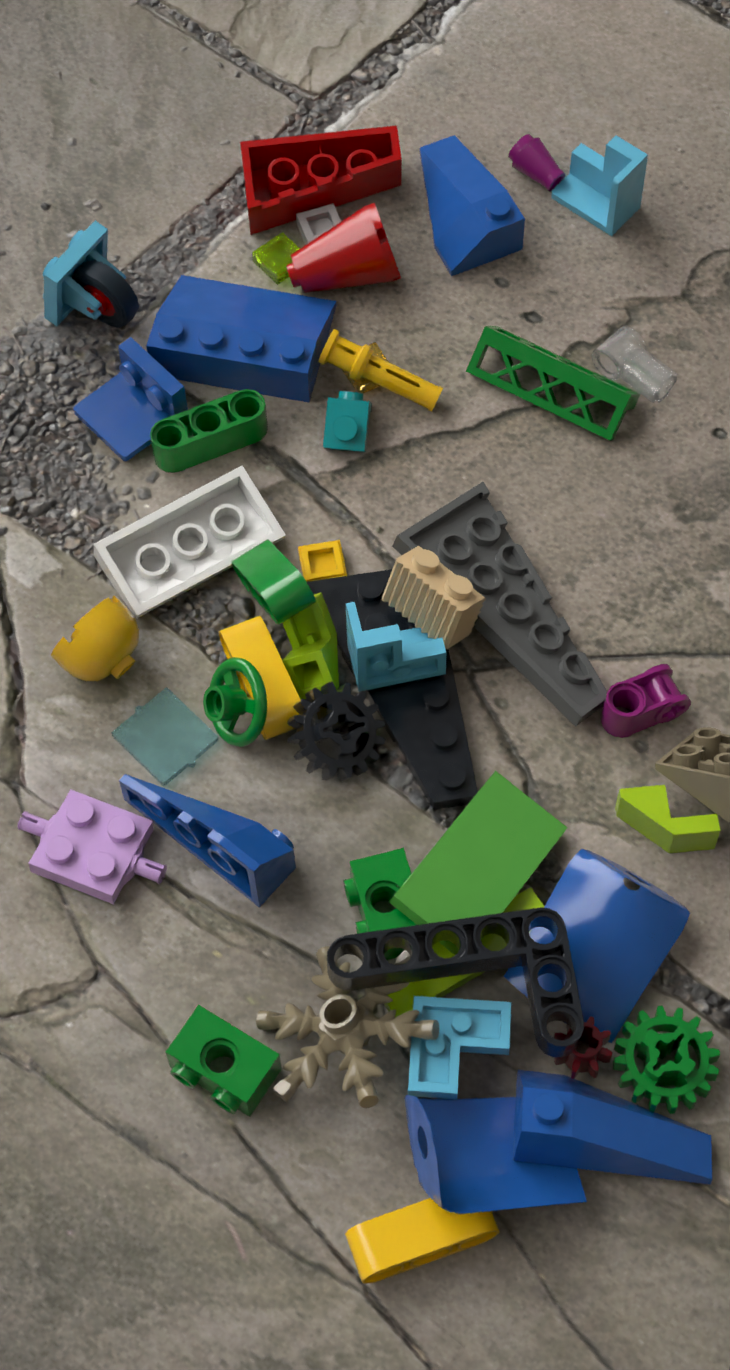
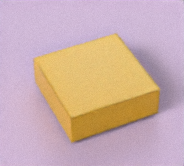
(322, 561)

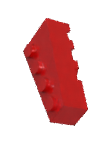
(316, 171)

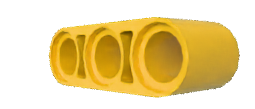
(254, 643)
(414, 1238)

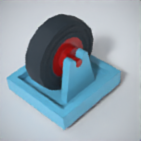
(88, 282)

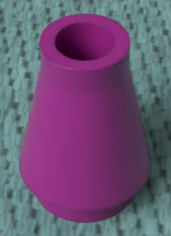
(536, 162)

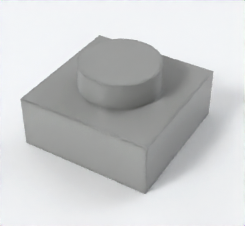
(317, 221)

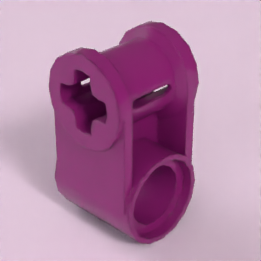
(649, 696)

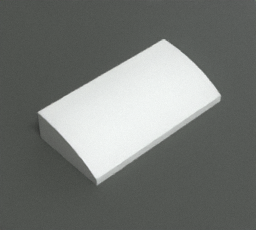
(186, 541)

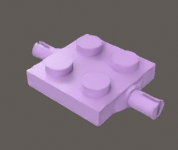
(91, 846)

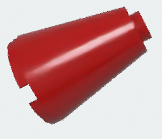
(346, 255)

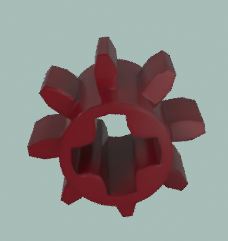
(586, 1062)

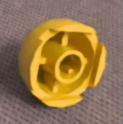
(100, 643)

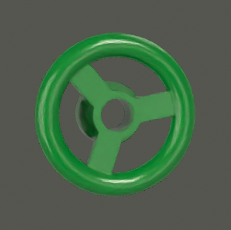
(227, 702)

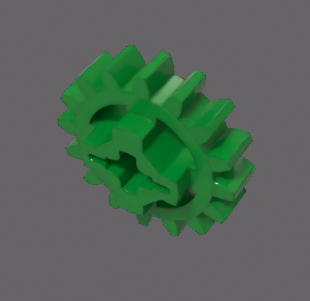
(679, 1073)

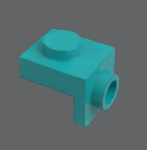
(347, 422)

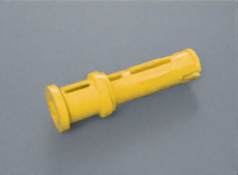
(362, 363)

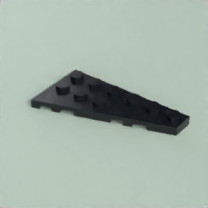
(417, 714)

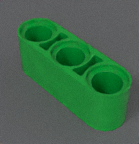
(222, 415)
(273, 581)

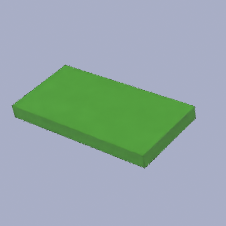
(480, 858)

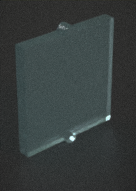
(165, 736)

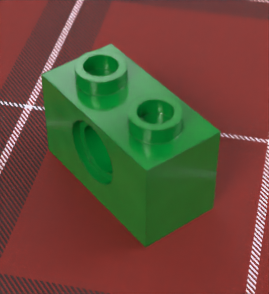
(377, 880)
(210, 1037)

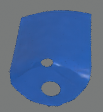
(612, 936)
(468, 1158)

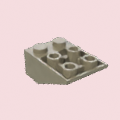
(702, 768)

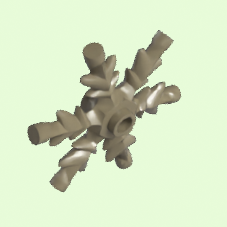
(344, 1027)

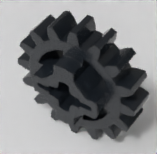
(329, 749)

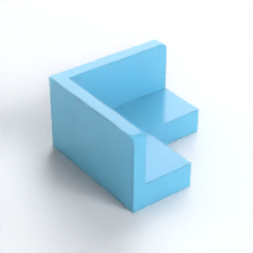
(604, 188)
(390, 655)
(464, 1027)

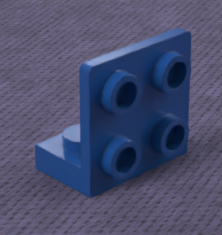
(132, 402)

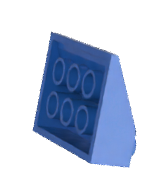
(241, 337)

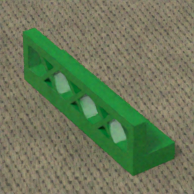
(558, 367)

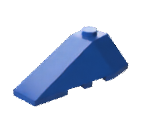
(468, 208)
(226, 842)
(590, 1129)

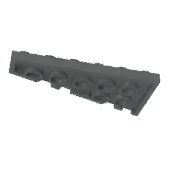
(517, 607)

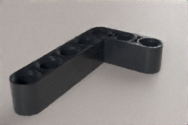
(474, 958)

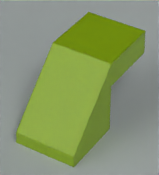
(314, 648)
(649, 813)

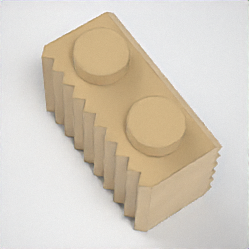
(433, 596)

